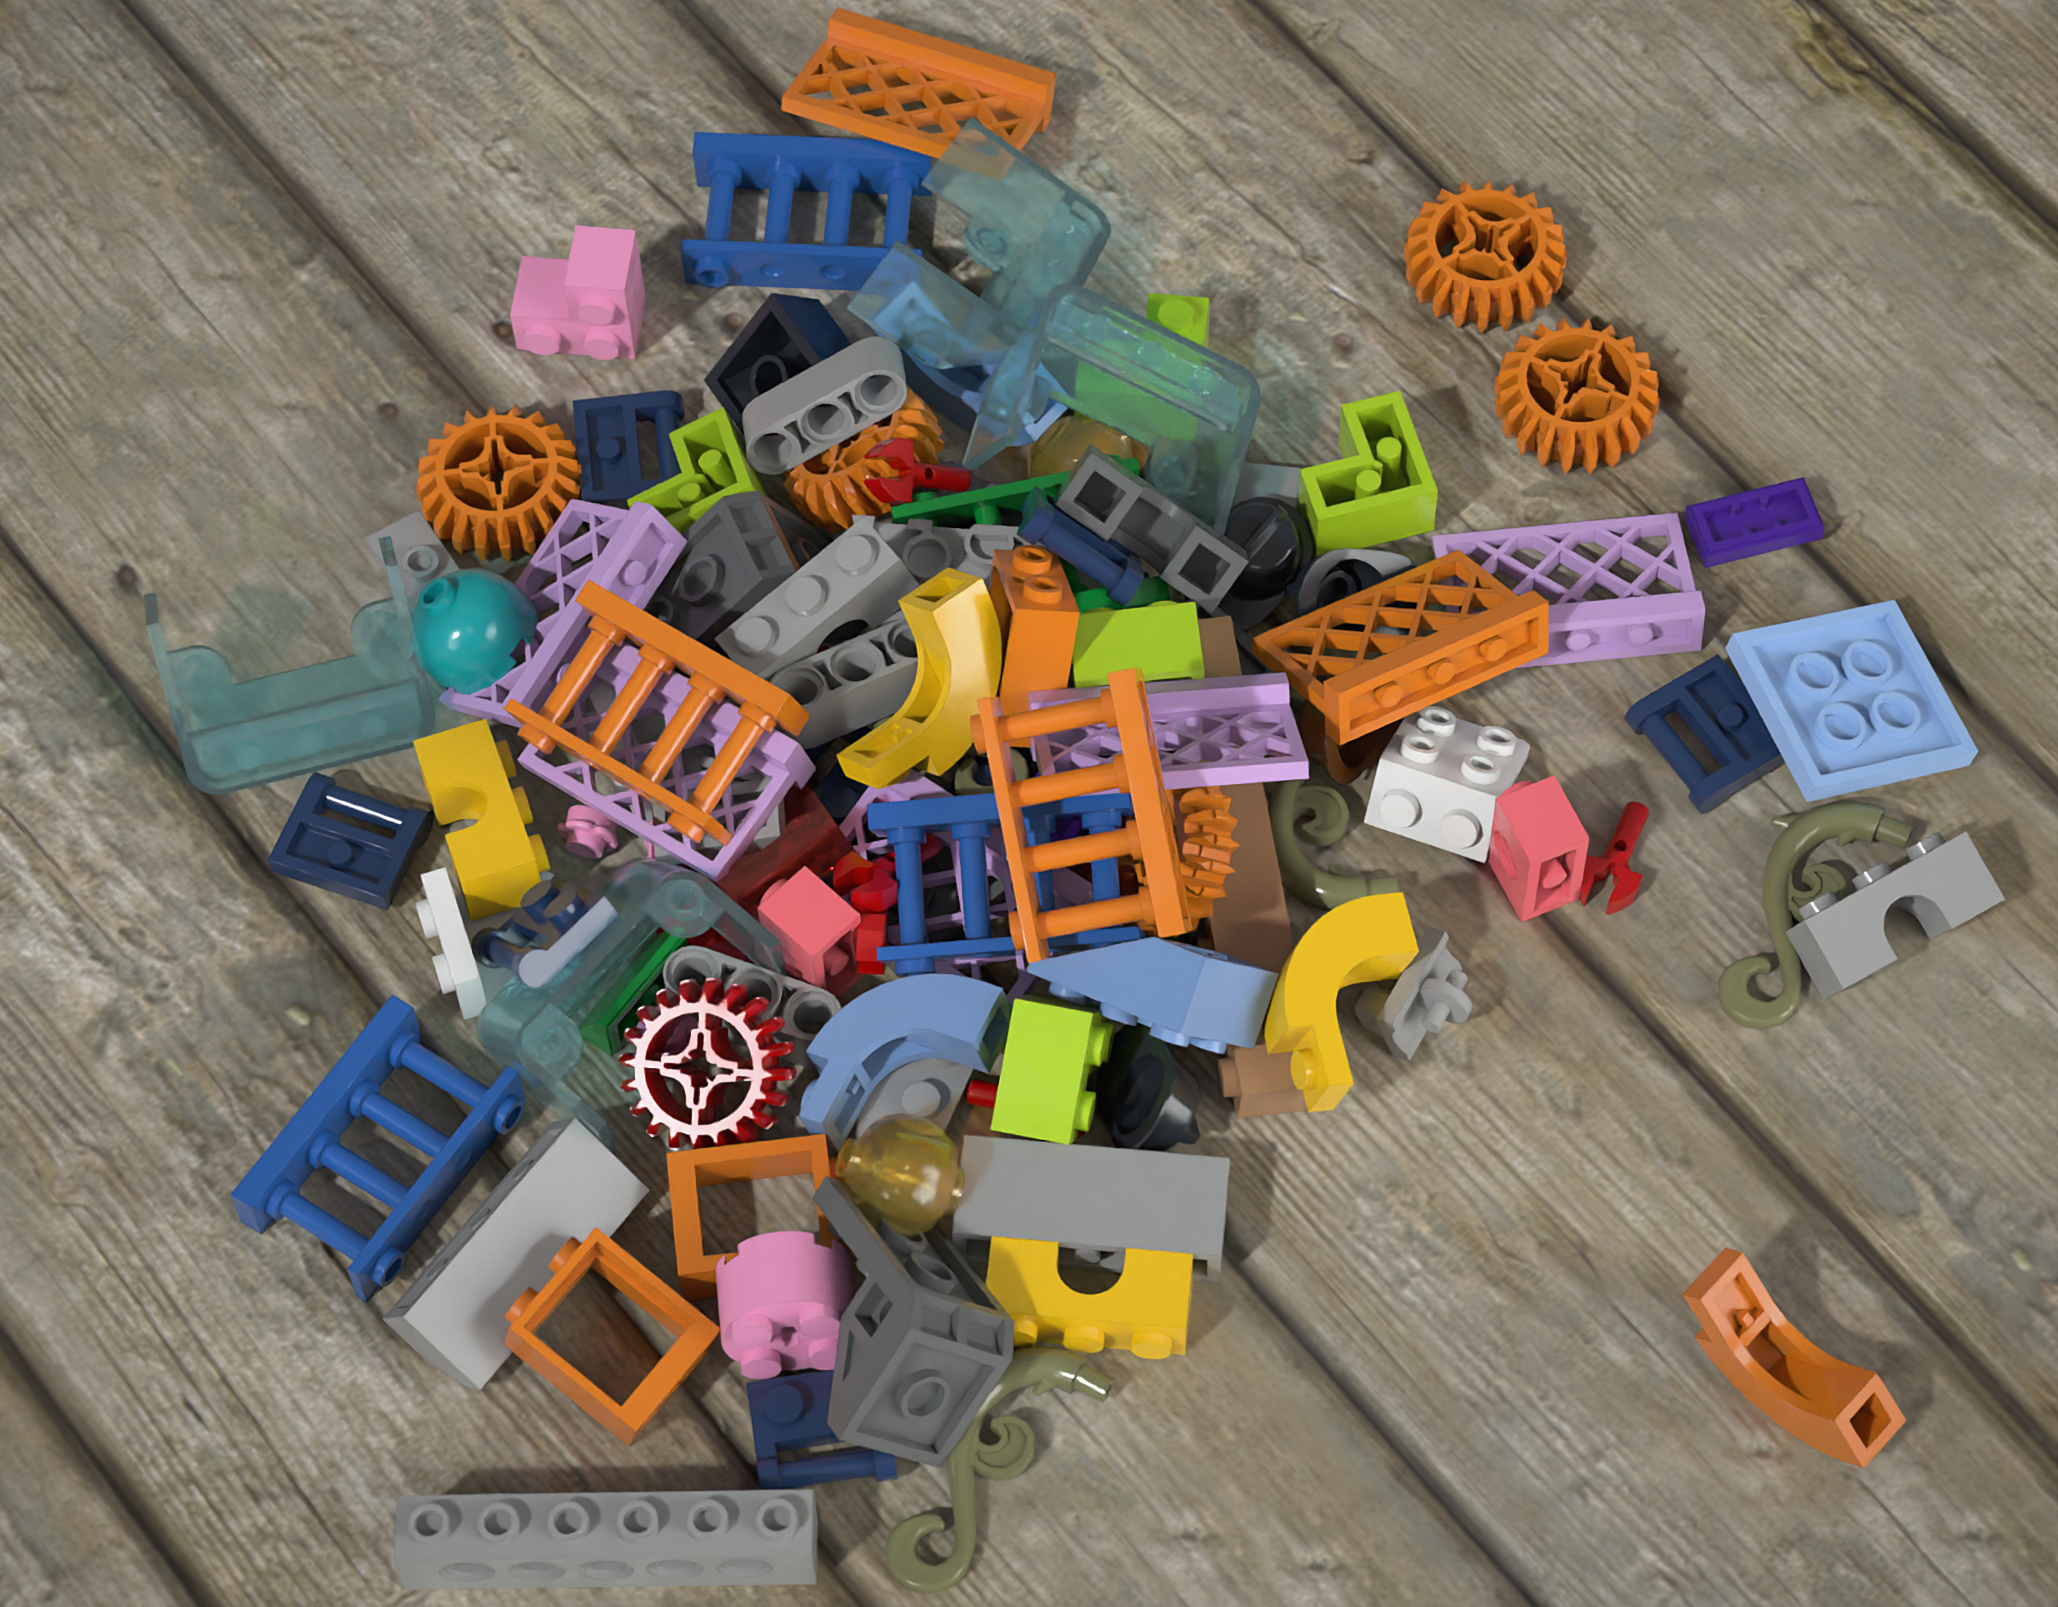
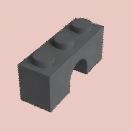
(1152, 526)

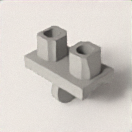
(1421, 999)

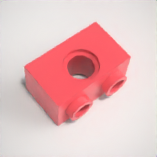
(1537, 847)
(814, 931)

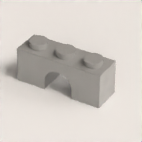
(844, 582)
(1847, 936)

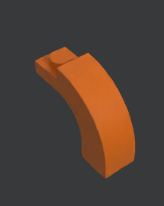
(1782, 1372)

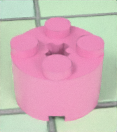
(783, 1303)

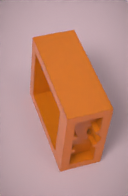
(1035, 625)
(734, 1164)
(570, 1264)

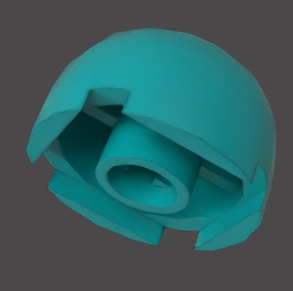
(470, 628)

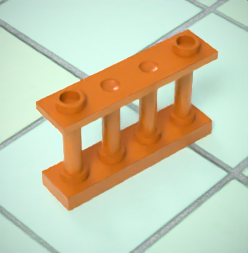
(660, 653)
(1133, 772)

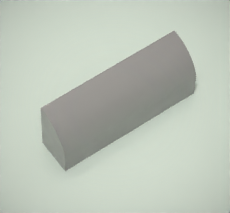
(551, 1194)
(1092, 1202)

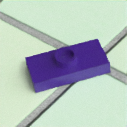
(1754, 522)

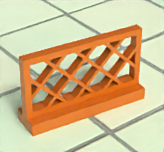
(917, 70)
(1416, 668)

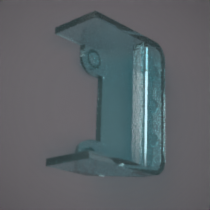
(1019, 226)
(1135, 379)
(302, 716)
(534, 1025)

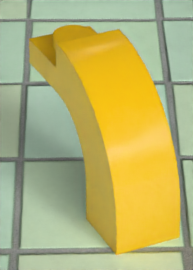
(957, 665)
(1346, 946)

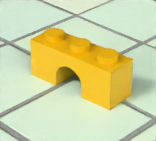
(469, 780)
(1140, 1313)

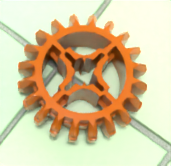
(1480, 274)
(1566, 377)
(462, 476)
(832, 484)
(1203, 847)

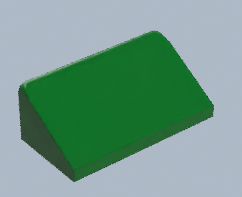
(633, 989)

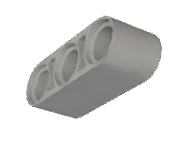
(835, 381)
(852, 683)
(787, 997)

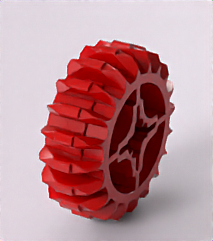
(712, 1042)

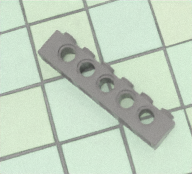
(606, 1539)

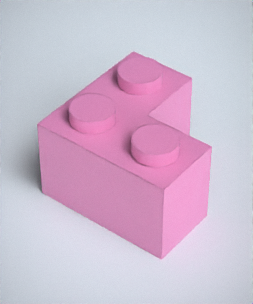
(582, 302)

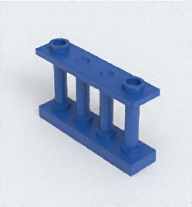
(792, 165)
(971, 823)
(353, 1092)

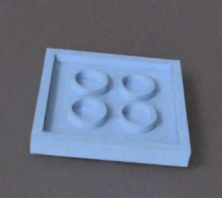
(1851, 700)

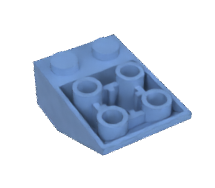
(1169, 986)

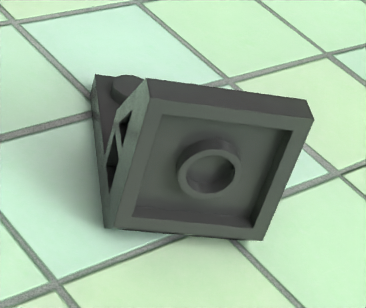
(732, 563)
(914, 1341)

